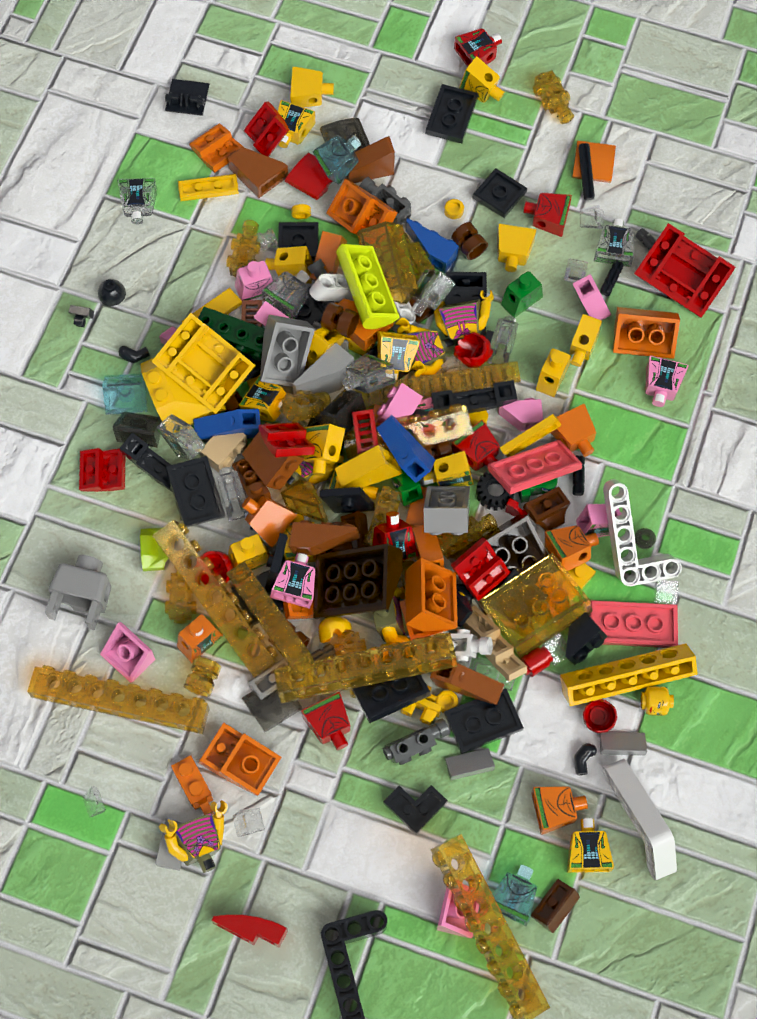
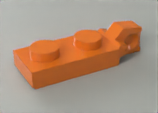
(193, 784)

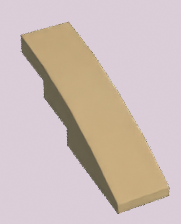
(503, 653)

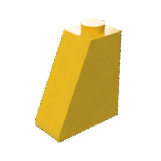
(368, 468)

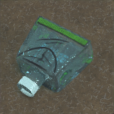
(338, 157)
(516, 895)

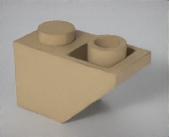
(223, 449)

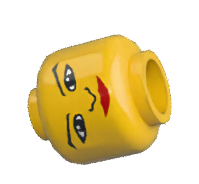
(656, 700)

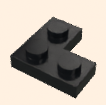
(415, 813)

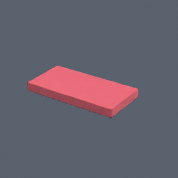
(534, 466)
(637, 623)

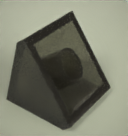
(141, 425)

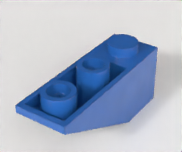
(438, 249)
(231, 422)
(406, 449)

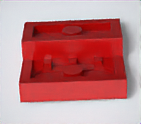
(266, 129)
(309, 177)
(286, 439)
(102, 470)
(480, 569)

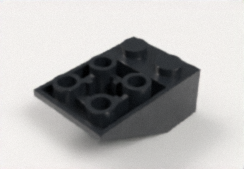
(467, 288)

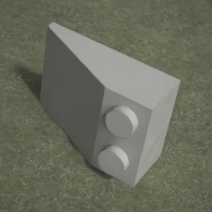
(285, 349)
(326, 372)
(446, 510)

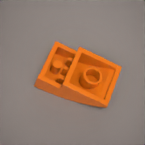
(358, 209)
(240, 759)

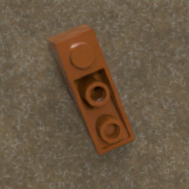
(251, 483)
(318, 538)
(468, 683)

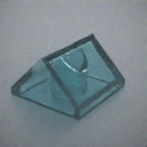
(125, 394)

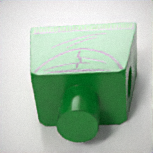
(524, 291)

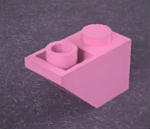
(591, 298)
(401, 403)
(522, 413)

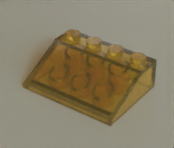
(536, 605)

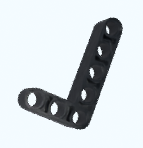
(344, 968)

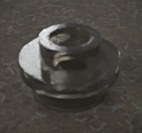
(645, 544)

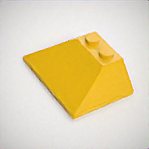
(203, 363)
(171, 397)

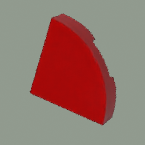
(513, 509)

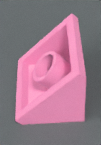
(127, 653)
(451, 918)

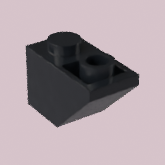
(582, 638)

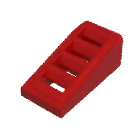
(362, 415)

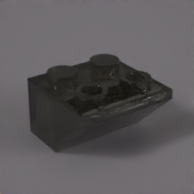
(340, 410)

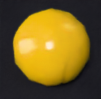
(332, 625)

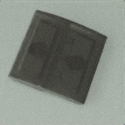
(346, 129)
(270, 710)

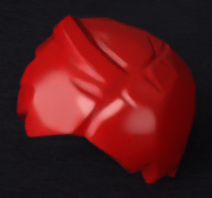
(473, 350)
(221, 562)

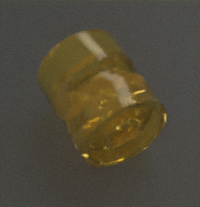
(202, 676)

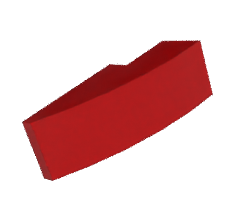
(252, 927)

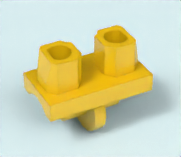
(430, 709)

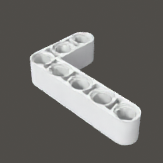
(335, 288)
(627, 541)
(645, 817)

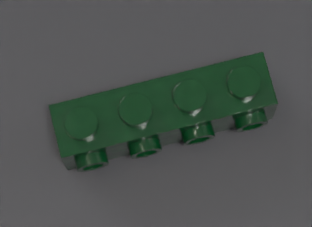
(240, 334)

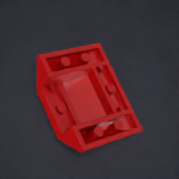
(684, 271)

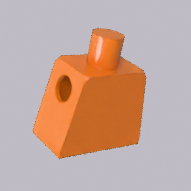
(576, 430)
(268, 518)

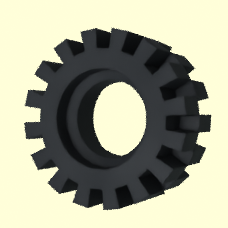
(483, 494)

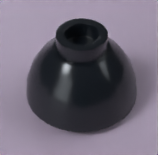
(111, 292)

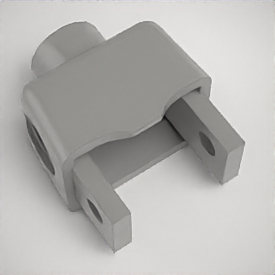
(81, 588)

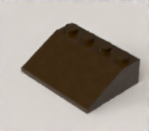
(515, 544)
(356, 580)

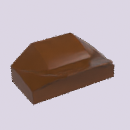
(548, 509)

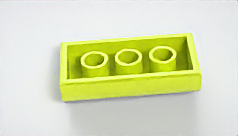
(367, 285)

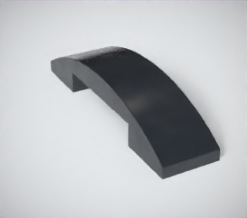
(479, 399)
(146, 459)

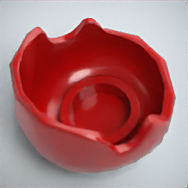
(599, 716)

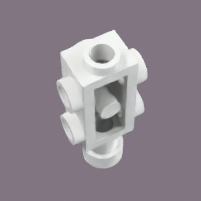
(483, 645)

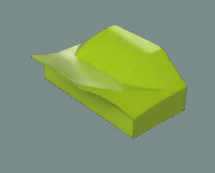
(152, 555)

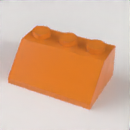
(646, 332)
(430, 597)

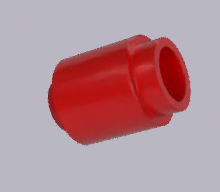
(537, 661)

